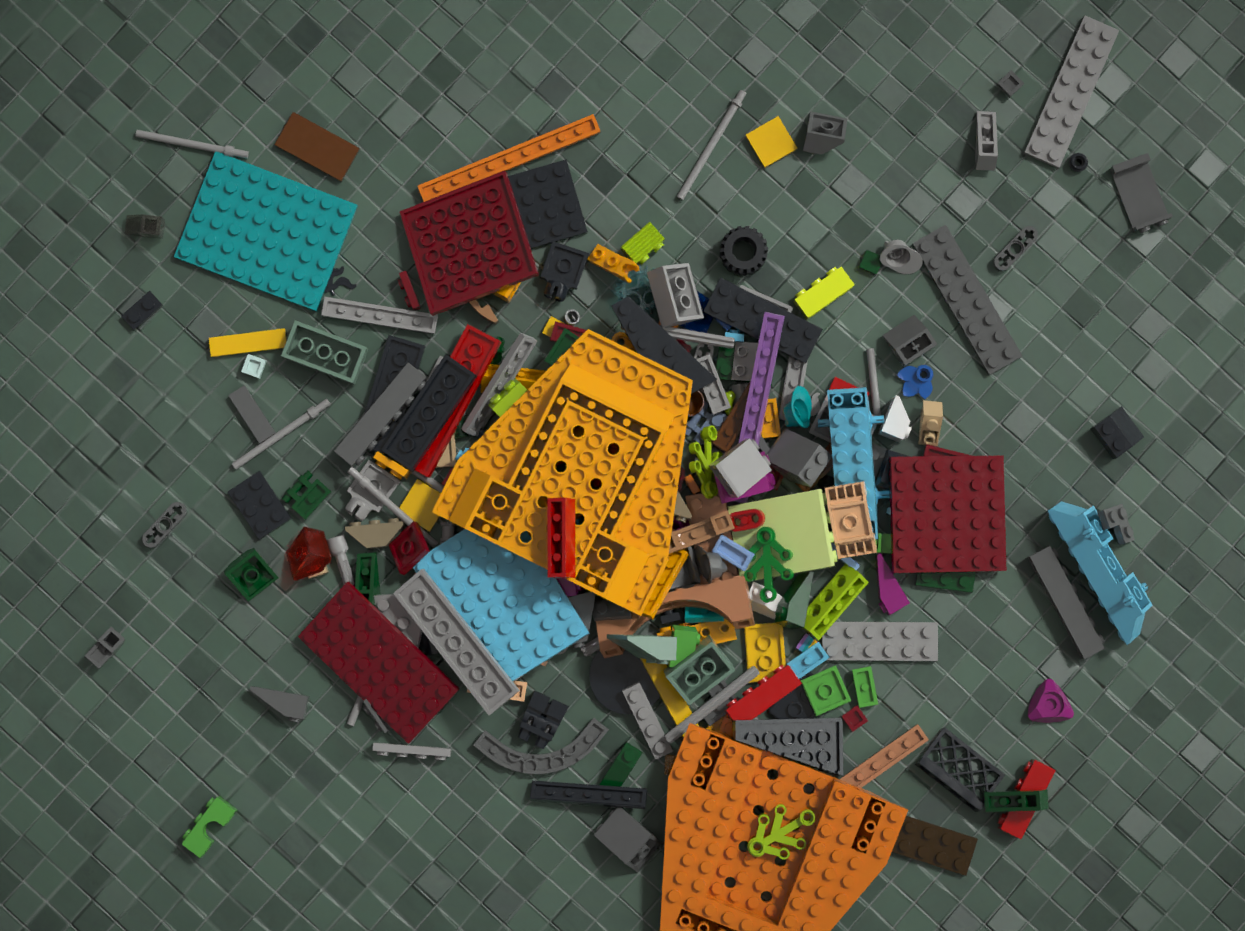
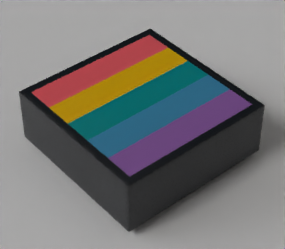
(805, 642)

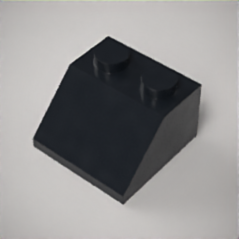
(1117, 433)

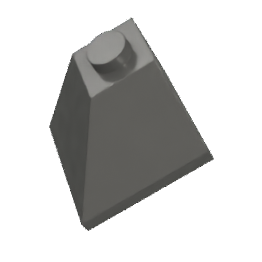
(824, 133)

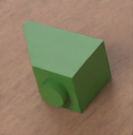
(686, 642)

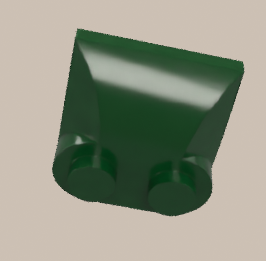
(250, 573)

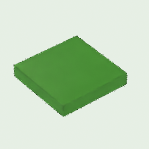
(825, 690)

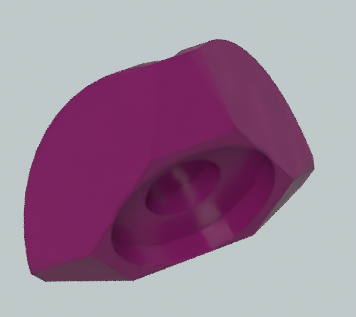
(1049, 704)

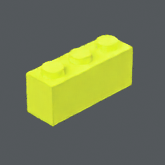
(823, 292)

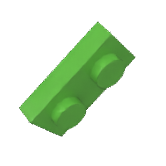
(864, 687)

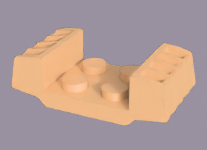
(850, 520)

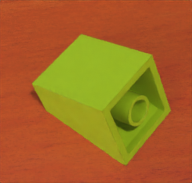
(505, 399)

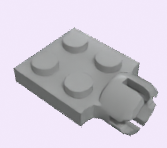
(363, 498)

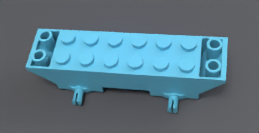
(852, 443)
(1088, 543)

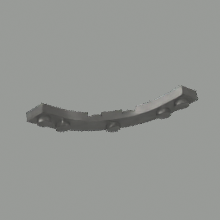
(542, 762)

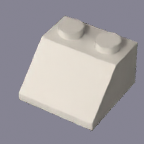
(896, 421)

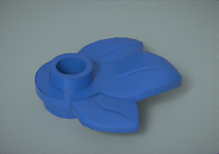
(914, 382)

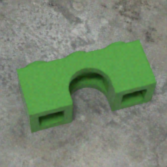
(197, 838)

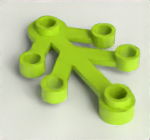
(709, 486)
(778, 834)

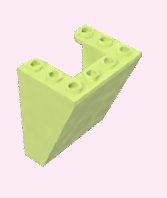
(798, 526)

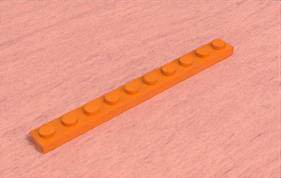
(511, 157)

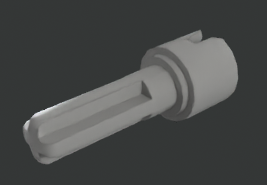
(338, 548)

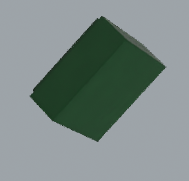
(870, 262)

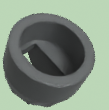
(574, 316)

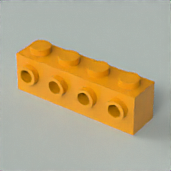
(719, 631)

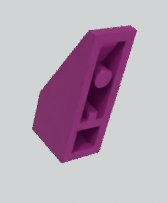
(889, 591)

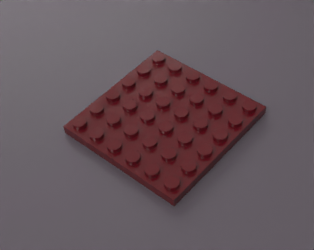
(469, 243)
(947, 514)

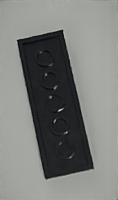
(746, 313)
(394, 359)
(429, 412)

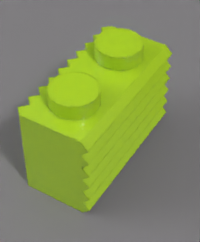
(643, 244)

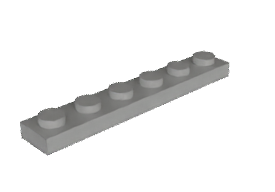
(379, 315)
(507, 371)

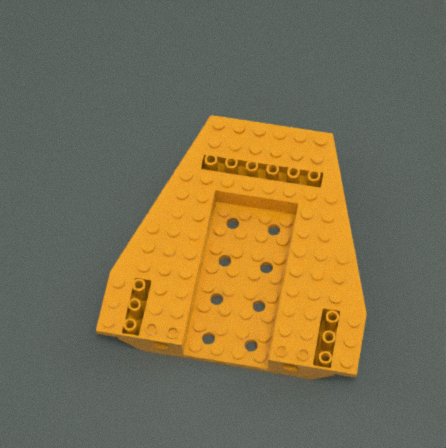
(627, 520)

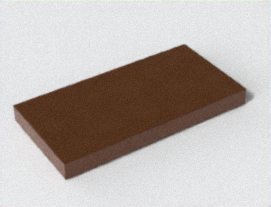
(317, 146)

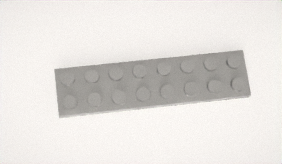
(1071, 92)
(456, 641)

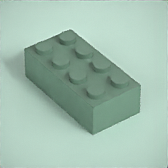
(324, 352)

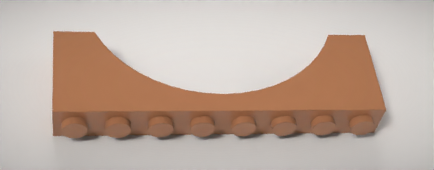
(726, 597)

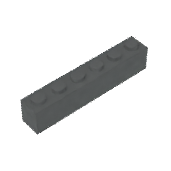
(380, 415)
(1066, 603)

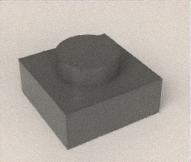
(1010, 83)

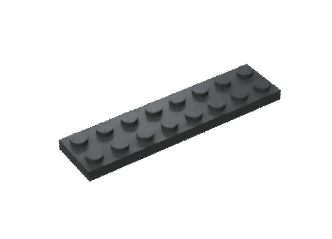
(967, 300)

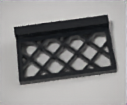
(948, 781)

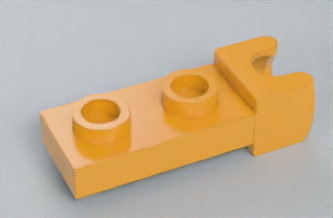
(612, 262)

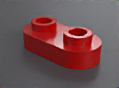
(747, 519)

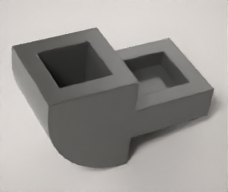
(105, 648)

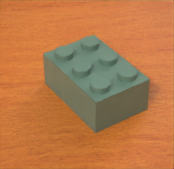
(700, 671)

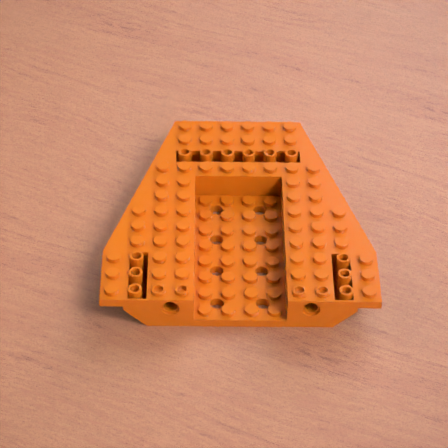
(711, 812)

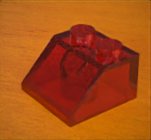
(308, 553)

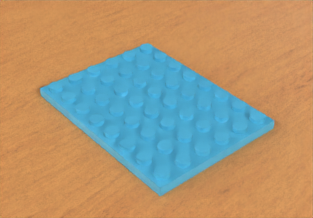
(505, 600)

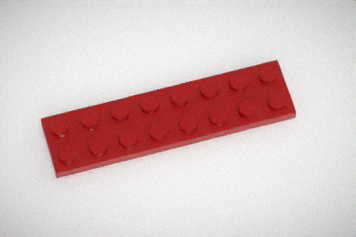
(475, 352)

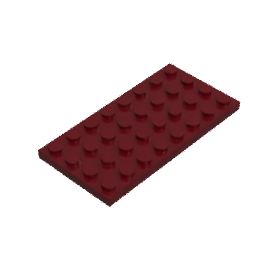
(378, 662)

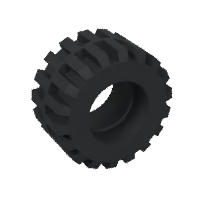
(751, 236)

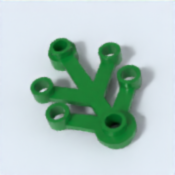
(768, 561)

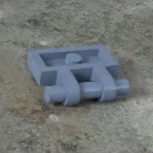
(715, 420)

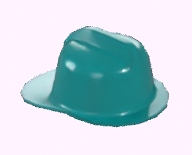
(798, 410)

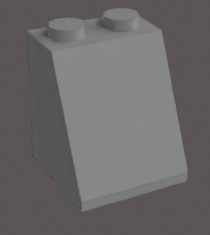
(741, 467)

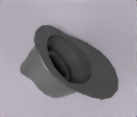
(709, 564)

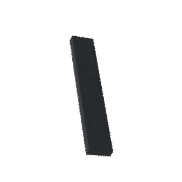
(588, 794)

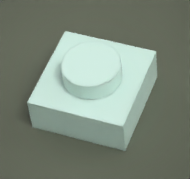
(254, 366)

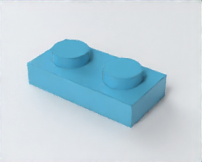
(808, 660)

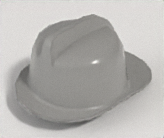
(900, 257)

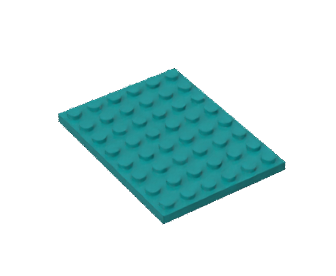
(266, 231)

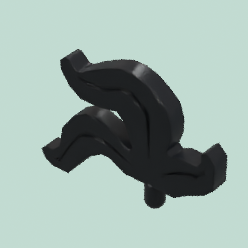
(340, 281)

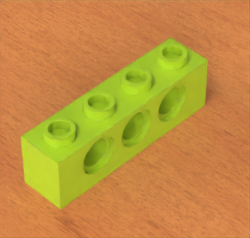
(833, 600)

